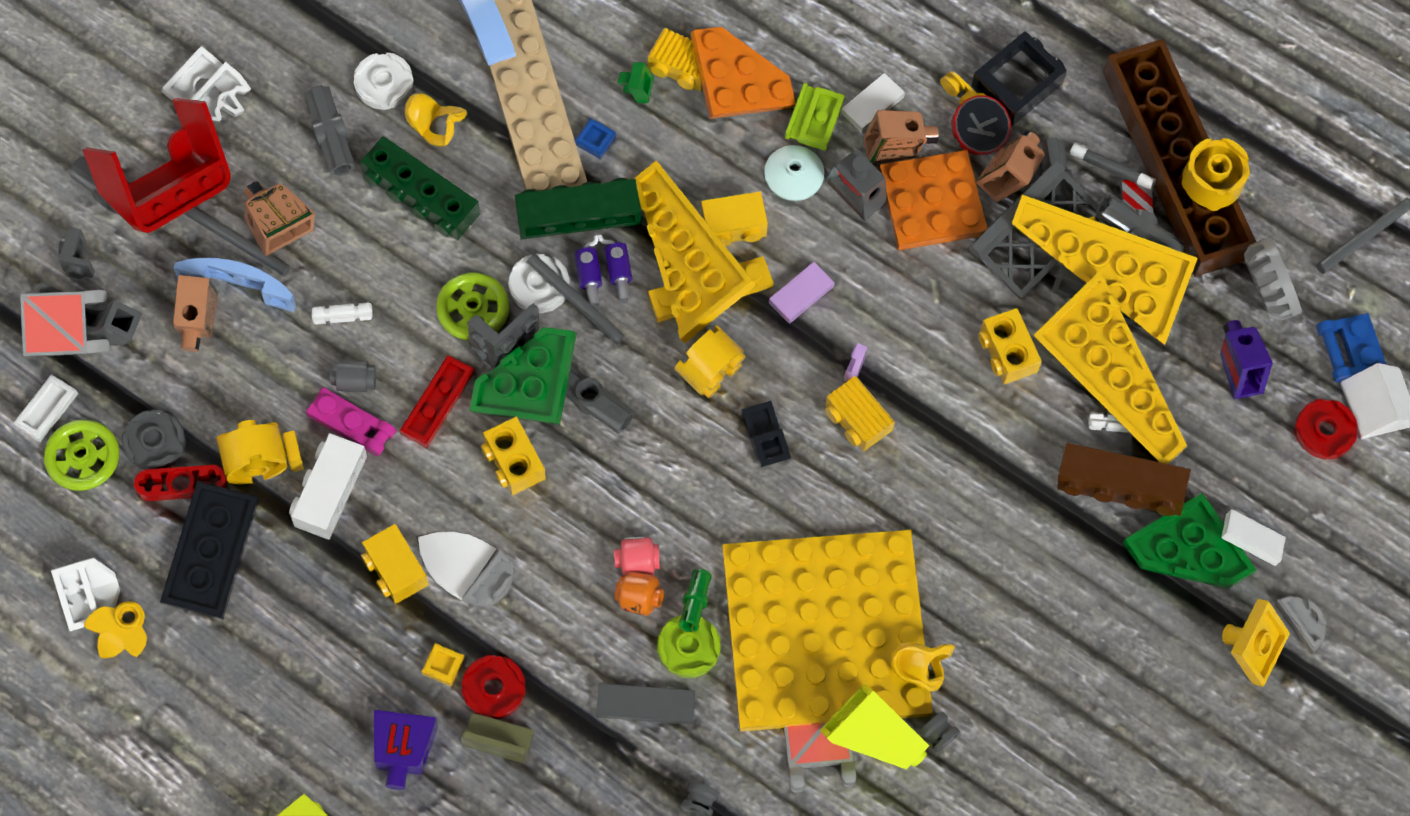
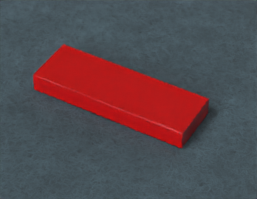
(437, 401)

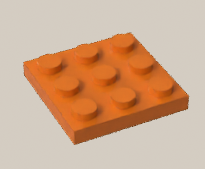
(933, 200)

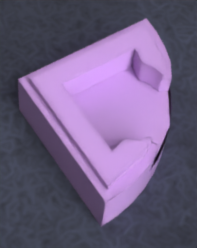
(855, 365)

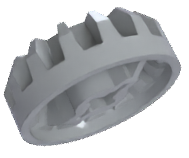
(1272, 280)

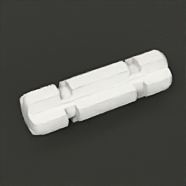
(342, 313)
(1098, 420)

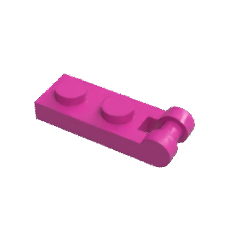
(350, 421)

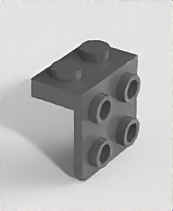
(493, 347)

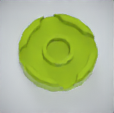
(688, 652)

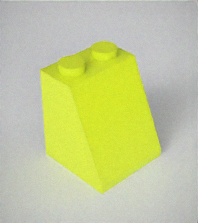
(875, 730)

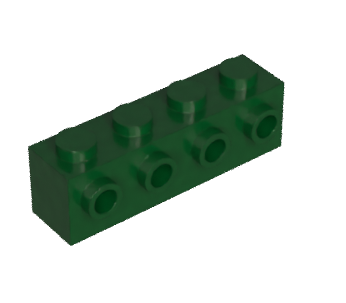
(419, 188)
(577, 208)

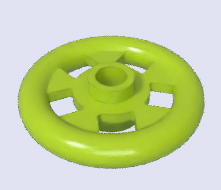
(466, 282)
(88, 478)

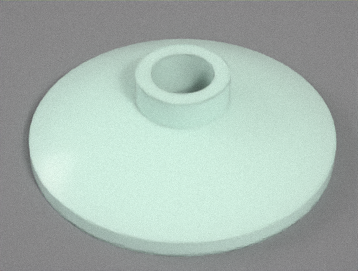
(794, 184)

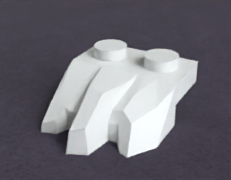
(209, 81)

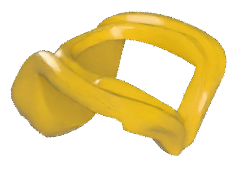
(421, 112)
(912, 660)

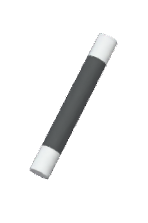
(1112, 166)

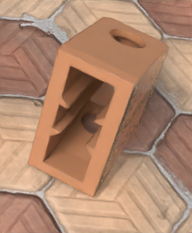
(897, 136)
(1020, 158)
(276, 216)
(197, 299)

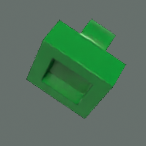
(637, 82)

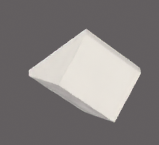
(1378, 400)

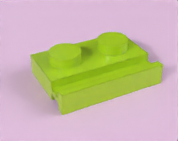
(815, 116)

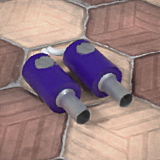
(617, 264)

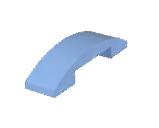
(489, 29)
(238, 273)

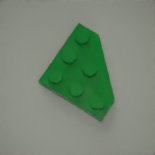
(529, 379)
(1190, 547)

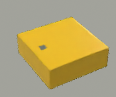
(293, 451)
(443, 664)

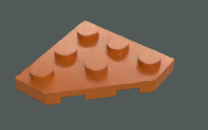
(737, 77)

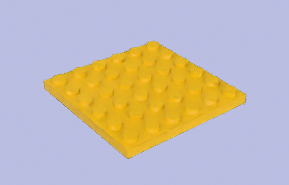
(819, 624)

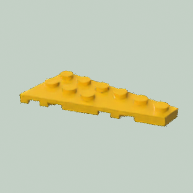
(692, 259)
(1141, 274)
(1104, 357)

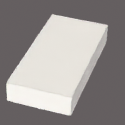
(877, 96)
(45, 408)
(1253, 537)

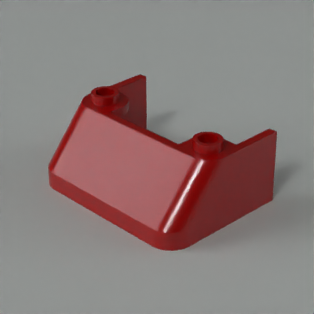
(190, 177)

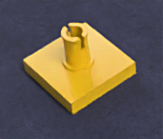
(1258, 642)

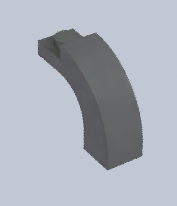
(108, 321)

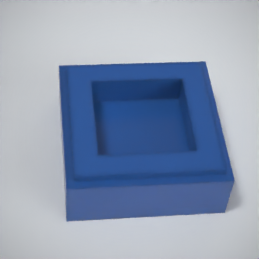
(595, 138)

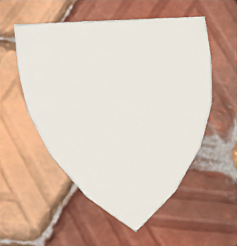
(454, 559)

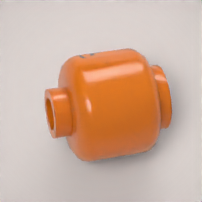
(639, 593)

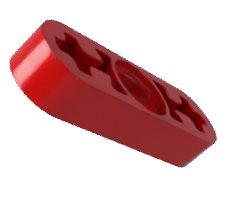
(157, 491)

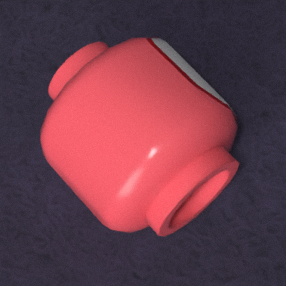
(637, 555)

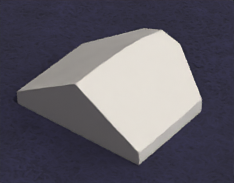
(84, 589)

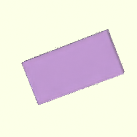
(801, 292)

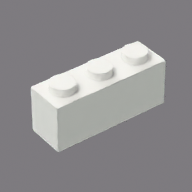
(328, 486)

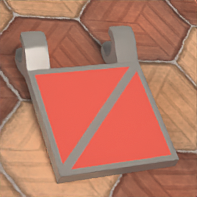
(57, 323)
(809, 749)

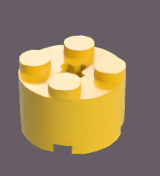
(1216, 173)
(710, 360)
(252, 452)

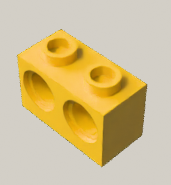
(1017, 345)
(518, 454)

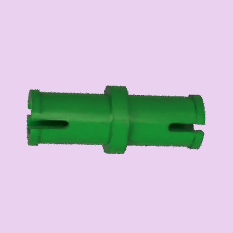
(695, 600)

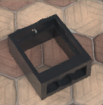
(986, 83)

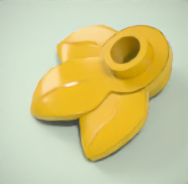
(115, 633)

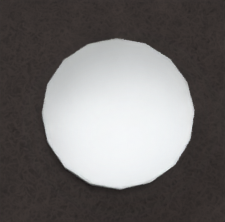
(383, 81)
(530, 287)

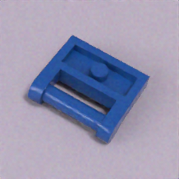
(1359, 341)

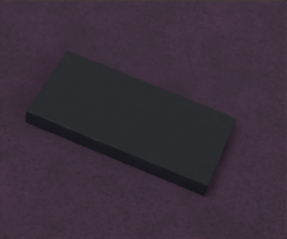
(209, 550)

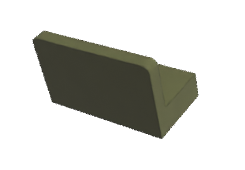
(497, 738)

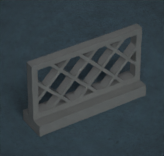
(1003, 226)

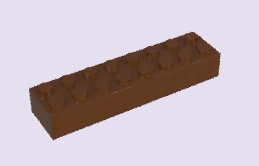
(1165, 134)

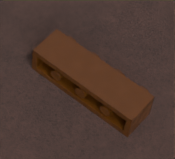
(1123, 479)

